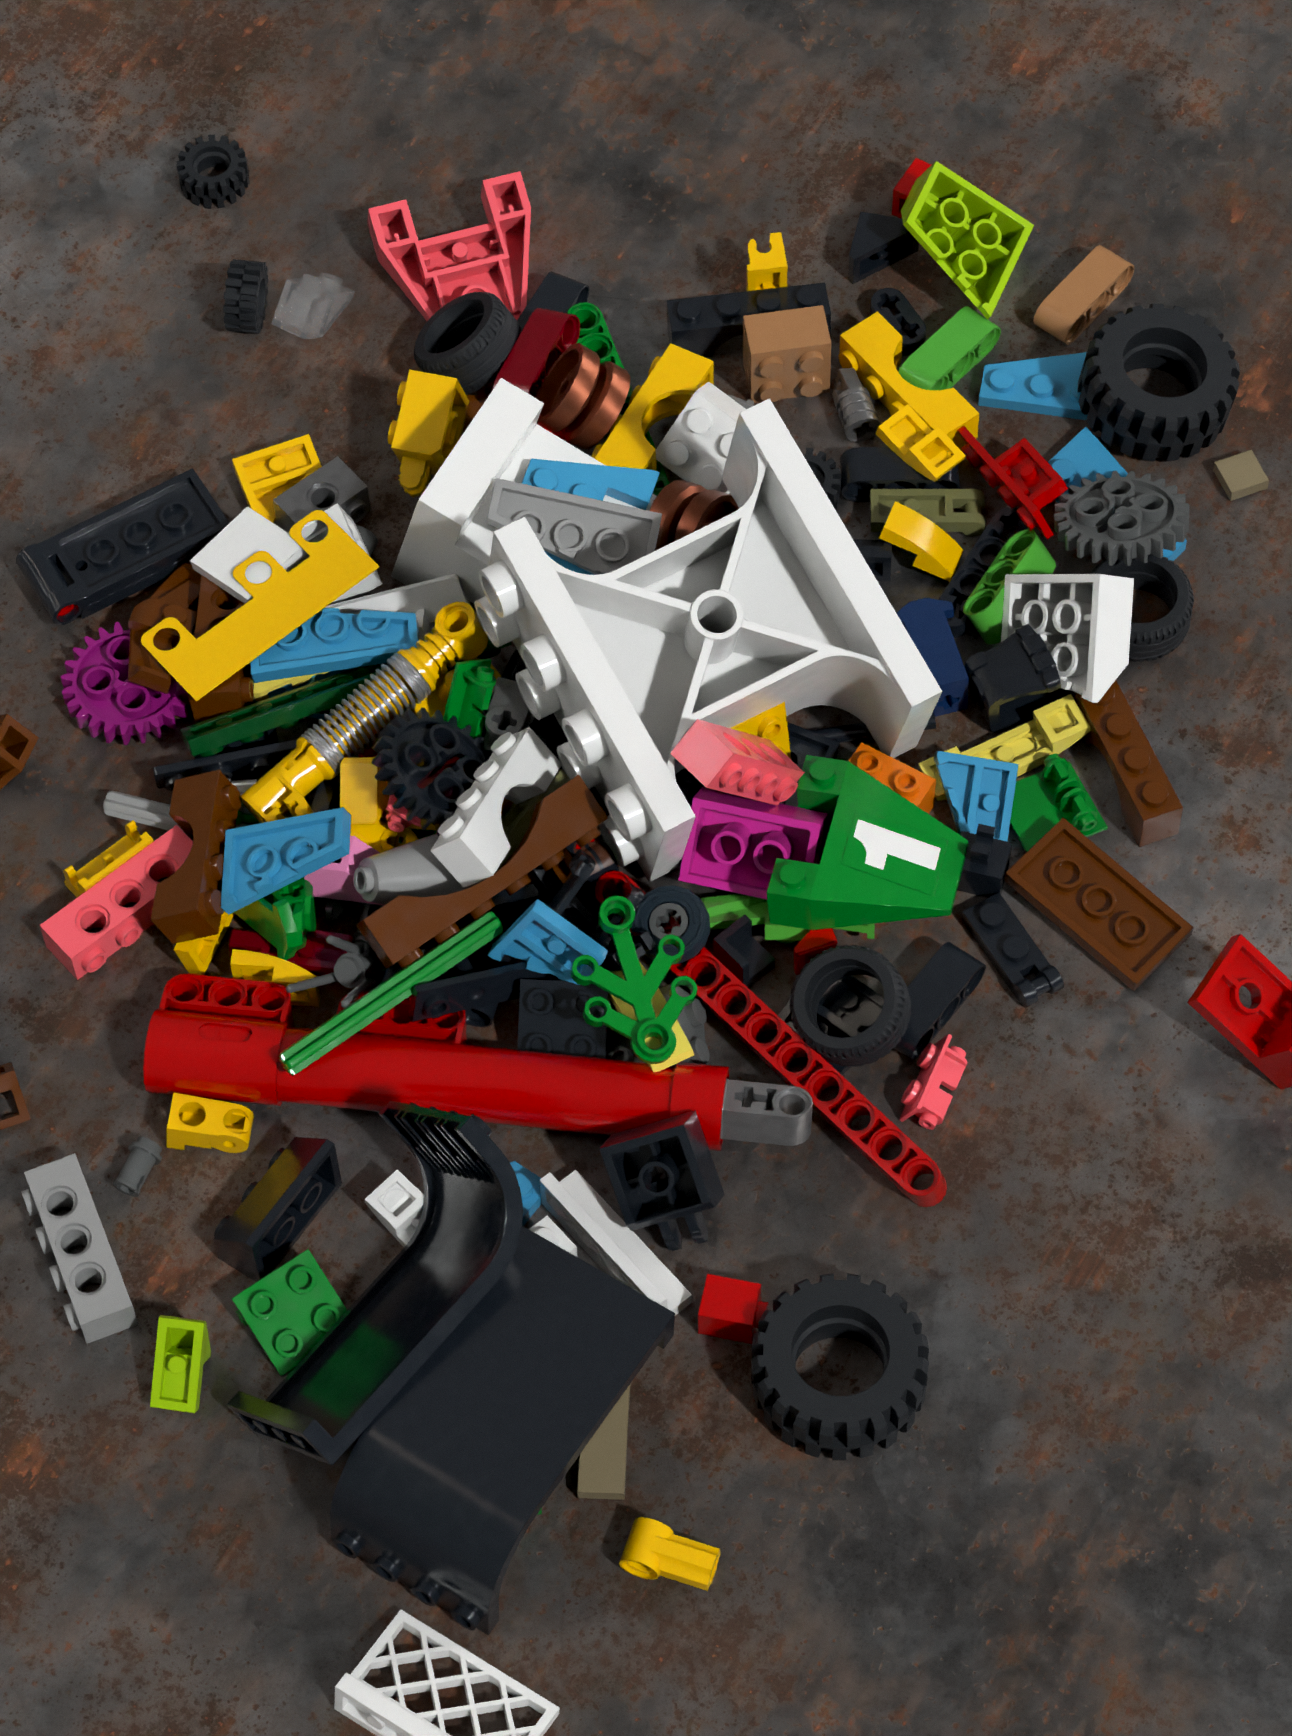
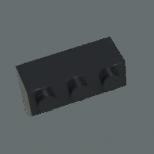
(279, 1207)

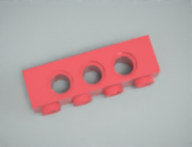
(737, 763)
(103, 907)

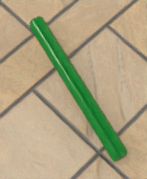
(390, 993)

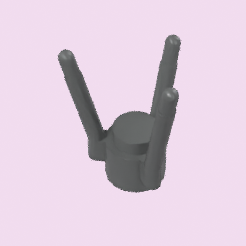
(351, 970)

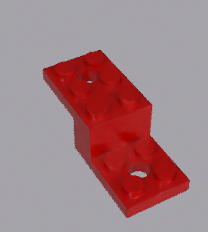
(1265, 1028)

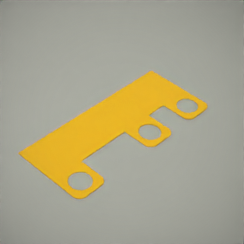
(271, 614)

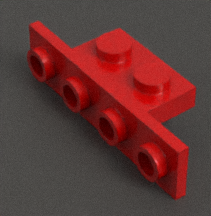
(1023, 478)

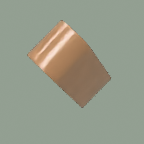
(1083, 294)

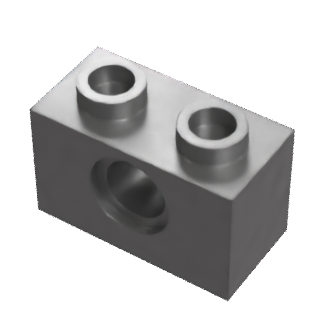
(323, 488)

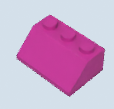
(740, 838)

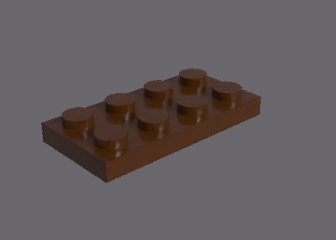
(1098, 904)

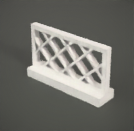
(386, 1717)

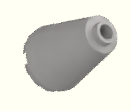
(404, 872)

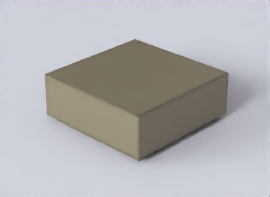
(1241, 475)

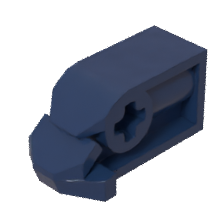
(931, 634)

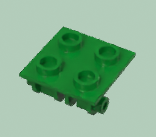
(1047, 798)
(290, 1310)

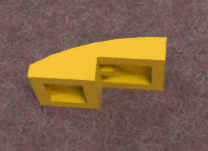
(918, 446)
(934, 548)
(268, 968)

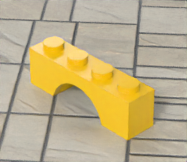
(875, 353)
(664, 393)

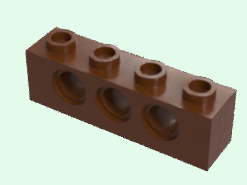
(237, 690)

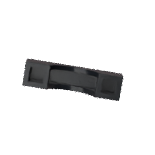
(711, 320)

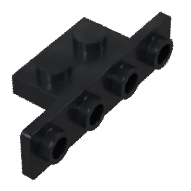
(235, 758)

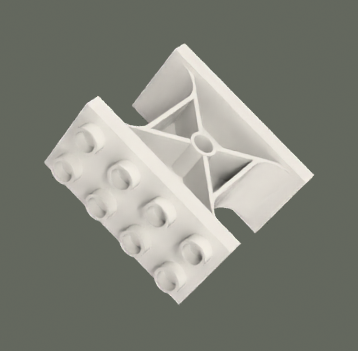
(705, 631)

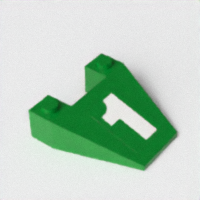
(878, 860)

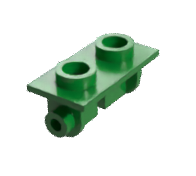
(470, 693)

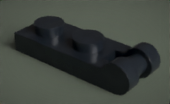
(1011, 950)

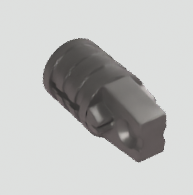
(854, 406)

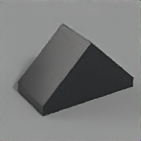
(878, 244)

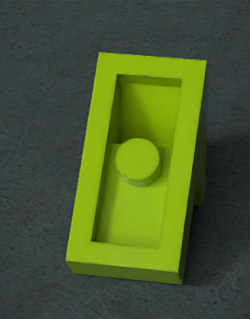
(179, 1363)

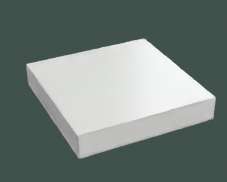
(239, 541)

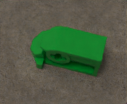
(283, 917)

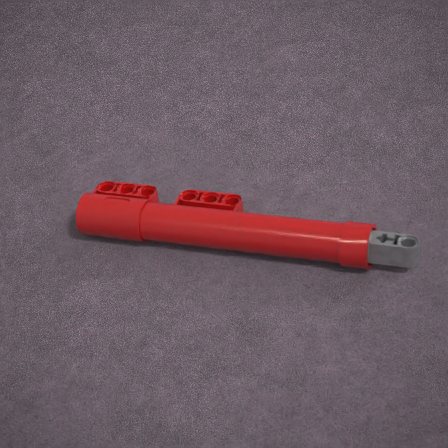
(226, 1036)

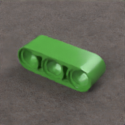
(951, 351)
(1020, 555)

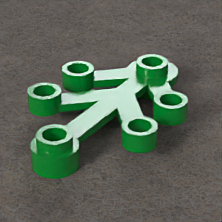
(636, 988)

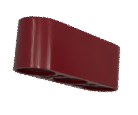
(538, 347)

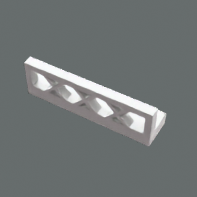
(610, 1241)

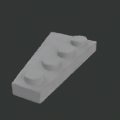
(577, 528)

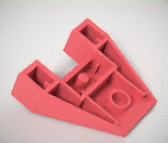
(464, 261)

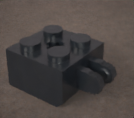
(652, 1197)

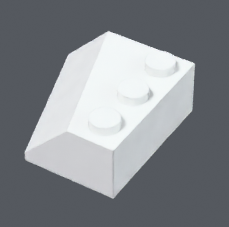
(1081, 622)

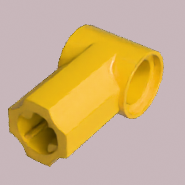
(656, 1551)

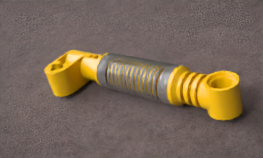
(363, 716)

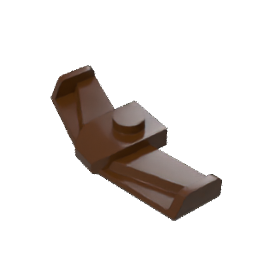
(173, 600)

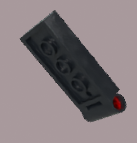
(122, 548)

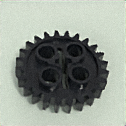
(416, 749)

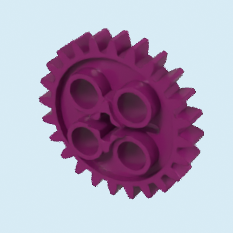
(110, 708)

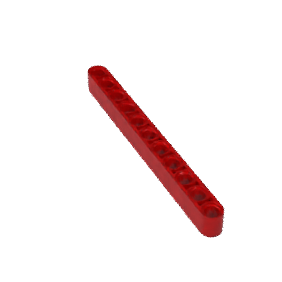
(813, 1078)

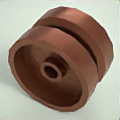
(582, 396)
(688, 508)

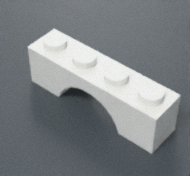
(474, 838)

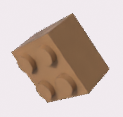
(787, 354)

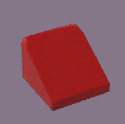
(812, 944)

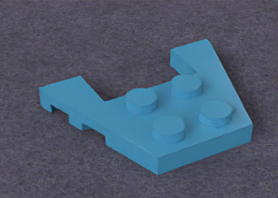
(592, 481)

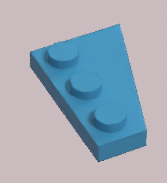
(280, 852)

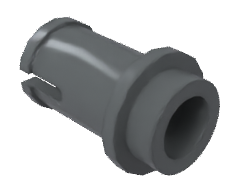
(139, 1163)

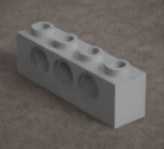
(108, 1307)

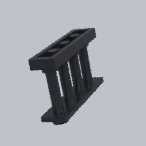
(485, 987)

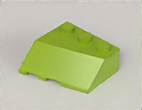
(966, 233)

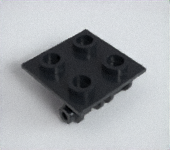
(554, 1019)

